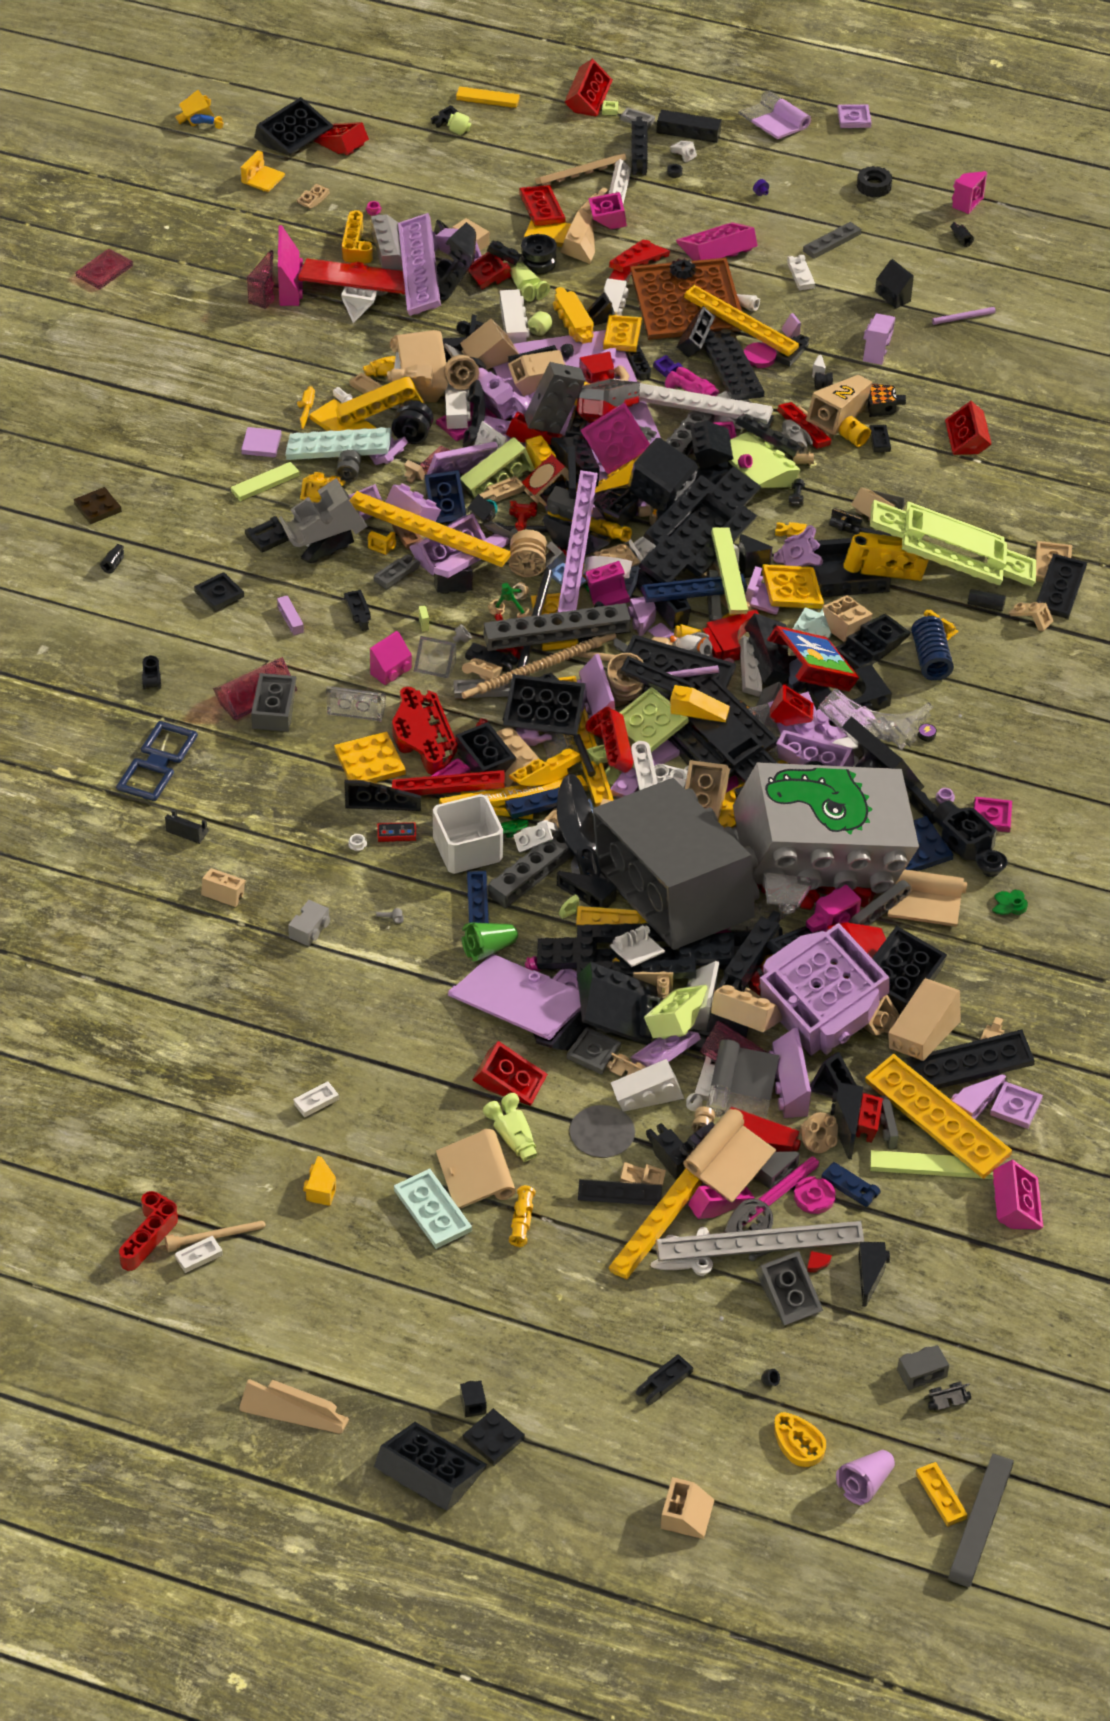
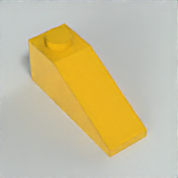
(693, 703)

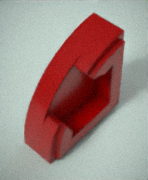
(818, 1261)

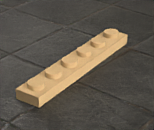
(574, 172)

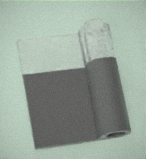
(742, 1080)

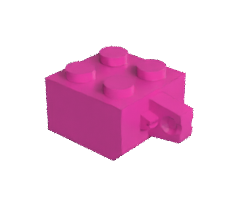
(834, 909)

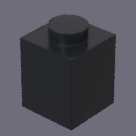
(473, 1398)

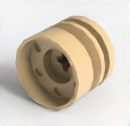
(528, 553)
(621, 686)

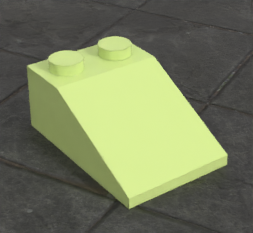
(676, 1012)

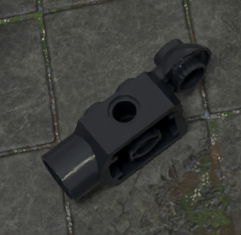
(970, 836)

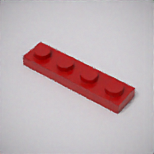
(792, 412)

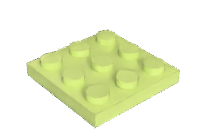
(651, 719)

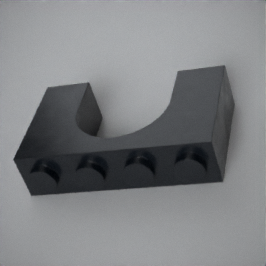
(873, 689)

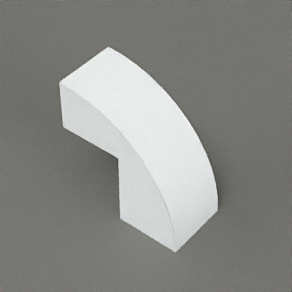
(597, 561)

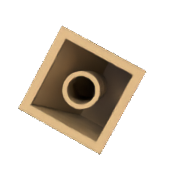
(489, 345)

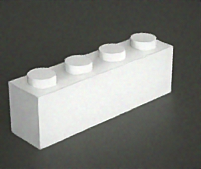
(513, 315)
(457, 407)

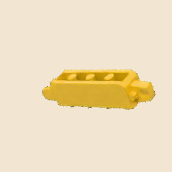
(573, 315)

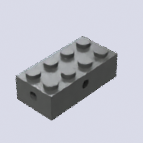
(554, 397)

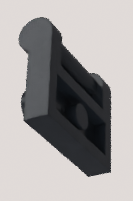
(269, 538)

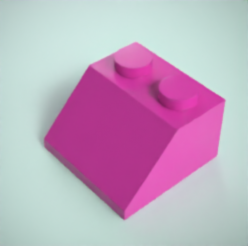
(969, 191)
(608, 210)
(390, 658)

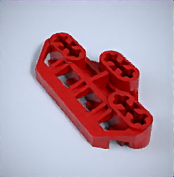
(413, 731)

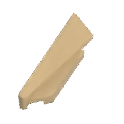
(291, 1406)

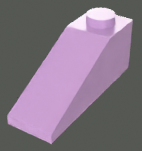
(978, 1096)

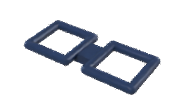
(157, 761)

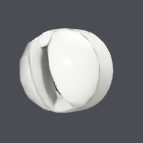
(696, 1103)

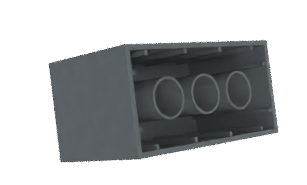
(675, 862)

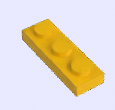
(941, 1494)

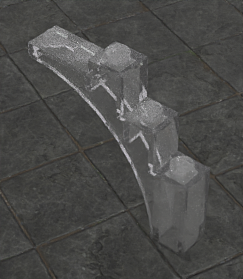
(898, 727)

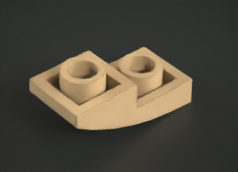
(314, 196)

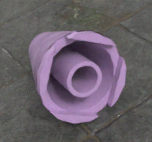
(864, 1476)

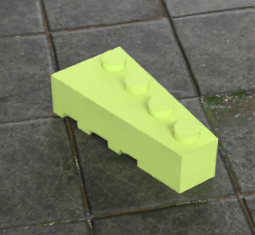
(502, 464)

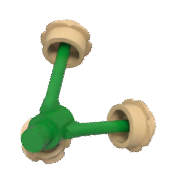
(508, 593)

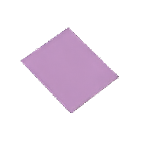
(661, 631)

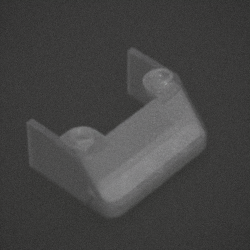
(783, 895)

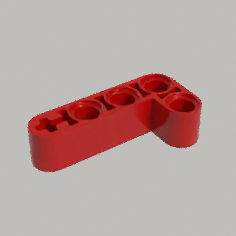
(611, 727)
(160, 1220)

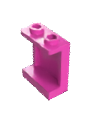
(607, 584)

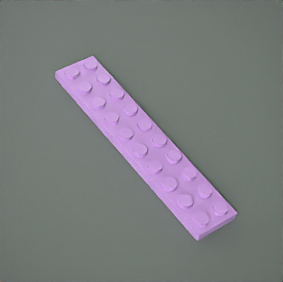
(419, 264)

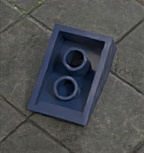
(447, 493)

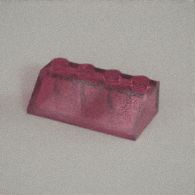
(239, 693)

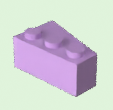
(877, 337)
(413, 502)

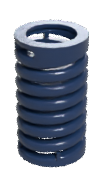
(932, 648)

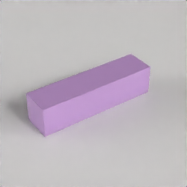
(290, 615)

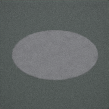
(602, 1131)

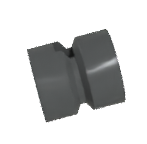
(348, 465)

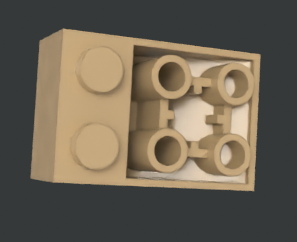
(529, 369)

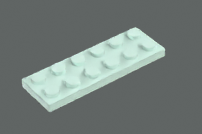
(334, 442)

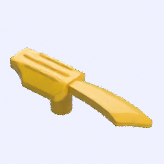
(306, 402)

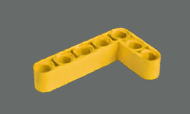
(377, 401)

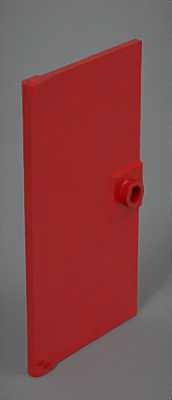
(353, 275)

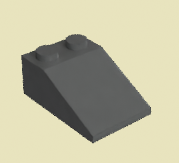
(273, 702)
(789, 1288)

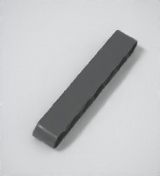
(981, 1520)

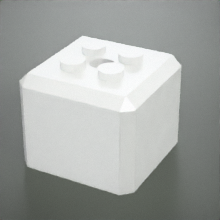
(467, 833)

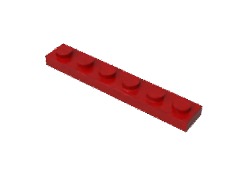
(451, 783)

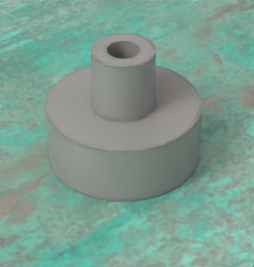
(462, 634)

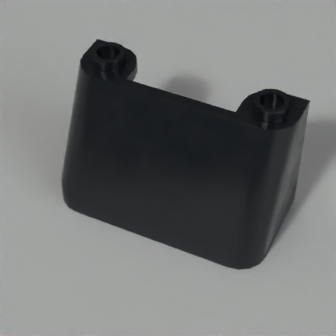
(462, 250)

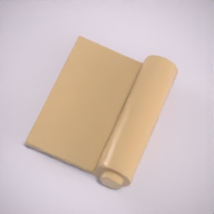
(932, 898)
(729, 1156)
(476, 1169)

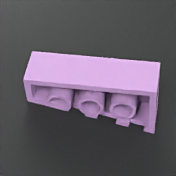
(800, 749)

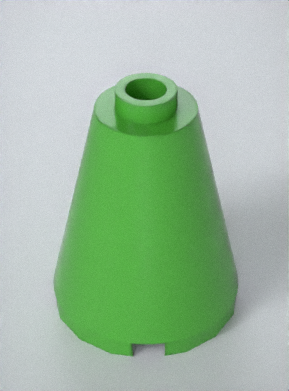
(487, 938)

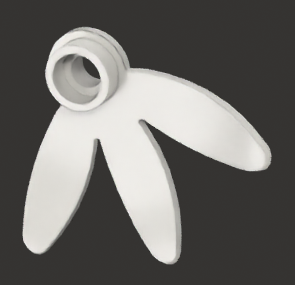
(687, 1263)

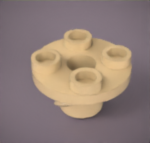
(819, 1132)

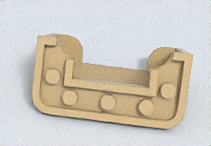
(423, 349)

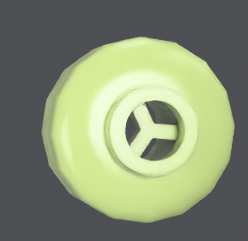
(459, 123)
(540, 323)

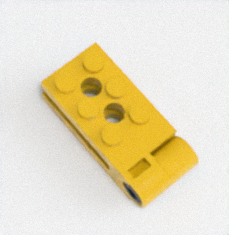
(883, 557)

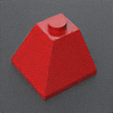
(791, 708)

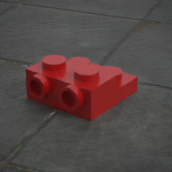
(489, 269)

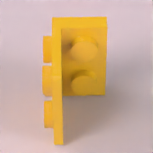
(260, 176)
(315, 482)

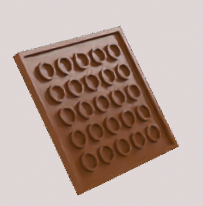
(663, 301)

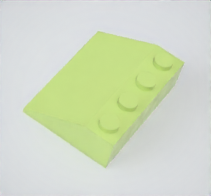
(769, 464)

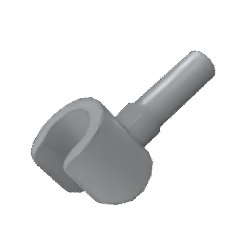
(396, 914)

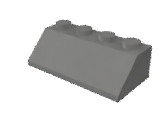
(387, 241)

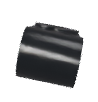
(151, 672)

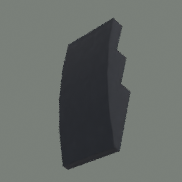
(872, 641)

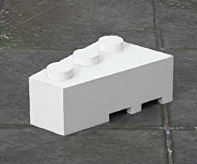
(647, 1087)

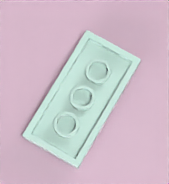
(432, 1208)

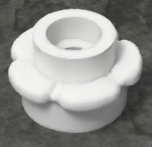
(357, 842)

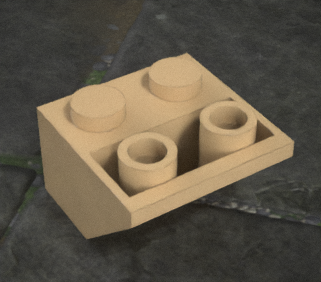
(845, 616)
(686, 1509)

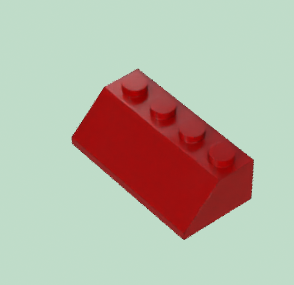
(588, 89)

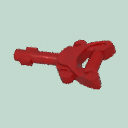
(522, 513)

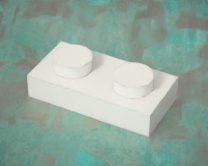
(316, 1099)
(198, 1254)

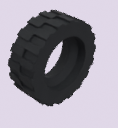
(874, 189)

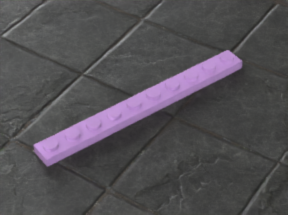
(577, 541)

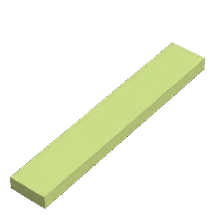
(729, 571)
(921, 1164)

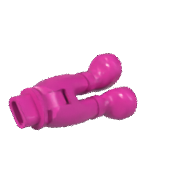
(689, 382)

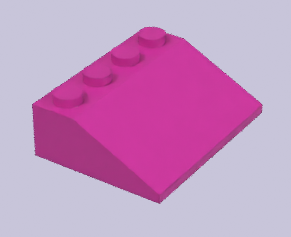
(719, 242)
(288, 270)

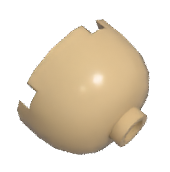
(461, 371)

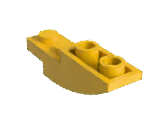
(546, 772)

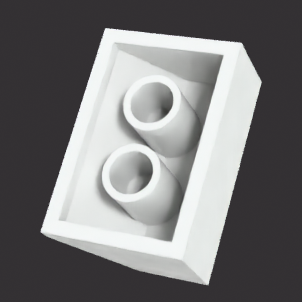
(706, 976)

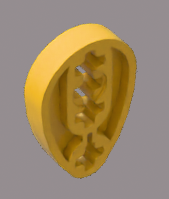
(792, 1448)

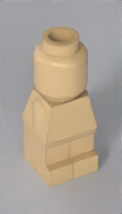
(418, 373)

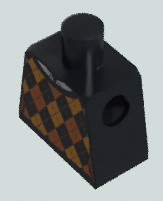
(883, 400)

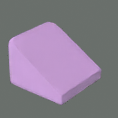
(791, 326)

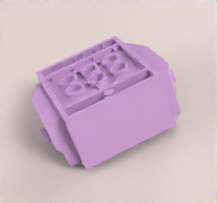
(839, 1004)

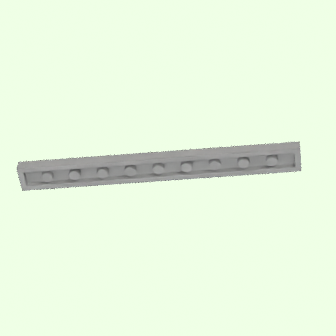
(759, 1241)

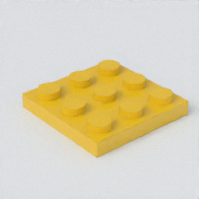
(792, 586)
(370, 758)

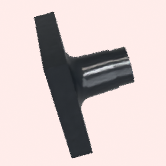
(878, 754)

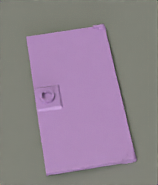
(518, 996)

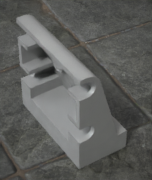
(323, 519)

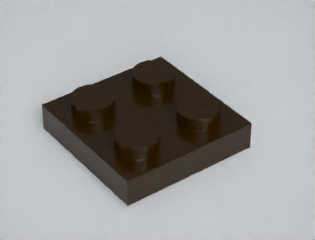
(97, 505)

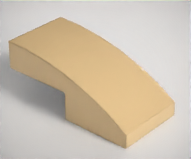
(649, 1174)

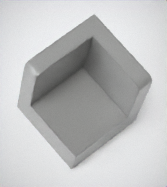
(554, 557)

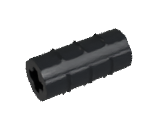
(986, 599)

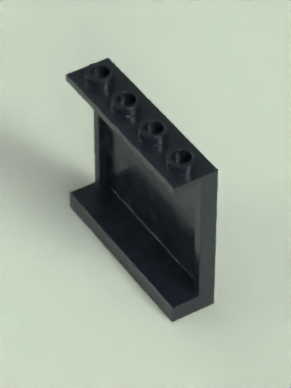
(836, 580)

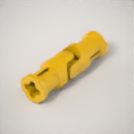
(610, 529)
(522, 1216)

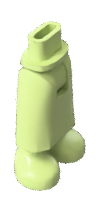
(528, 282)
(512, 1126)

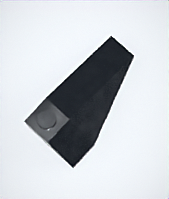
(375, 796)

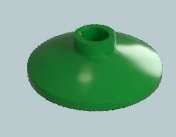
(513, 826)

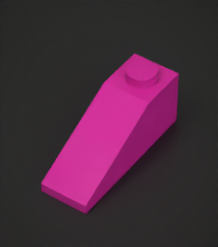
(710, 1204)

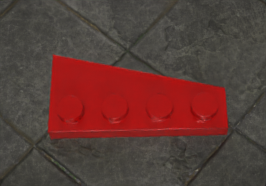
(638, 255)

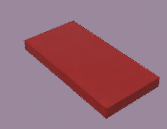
(542, 205)

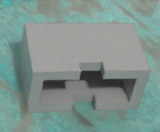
(309, 924)

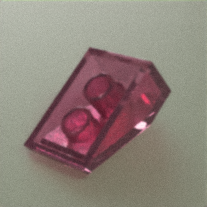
(261, 282)

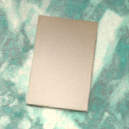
(1044, 554)

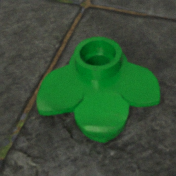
(1010, 902)

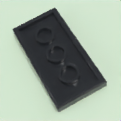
(1062, 584)

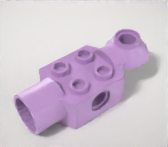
(500, 396)

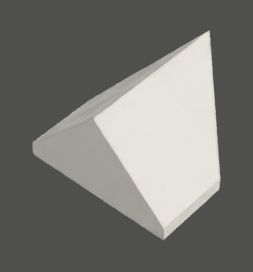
(357, 300)

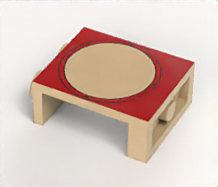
(543, 477)

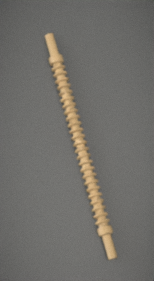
(596, 642)

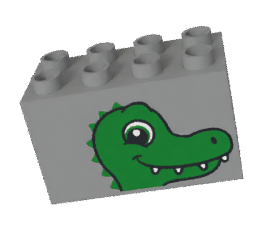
(827, 824)

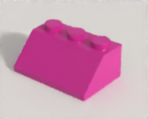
(1017, 1197)

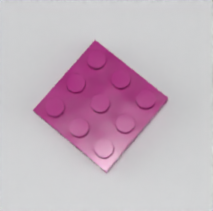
(615, 438)

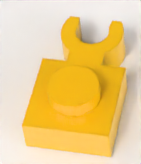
(789, 530)

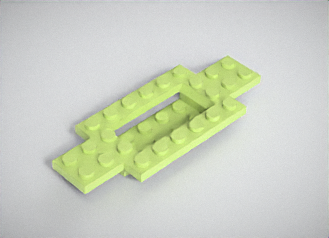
(918, 521)

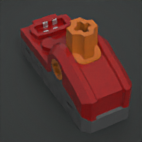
(605, 395)

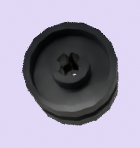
(539, 253)
(412, 421)

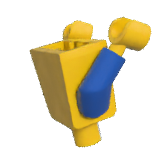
(197, 111)

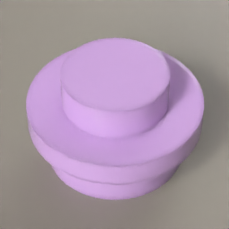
(944, 795)

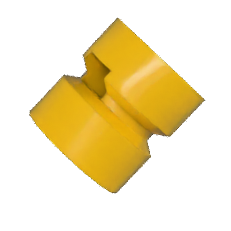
(854, 431)

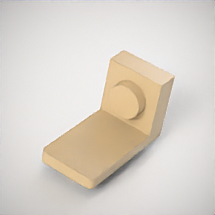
(1037, 610)

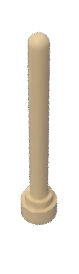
(174, 1242)

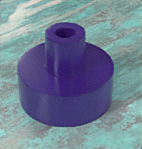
(761, 187)

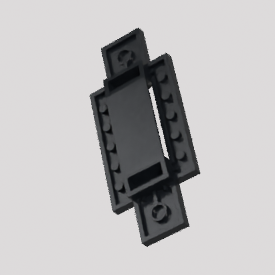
(692, 542)
(740, 739)
(581, 950)

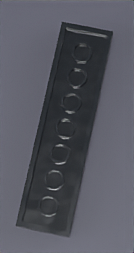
(732, 365)

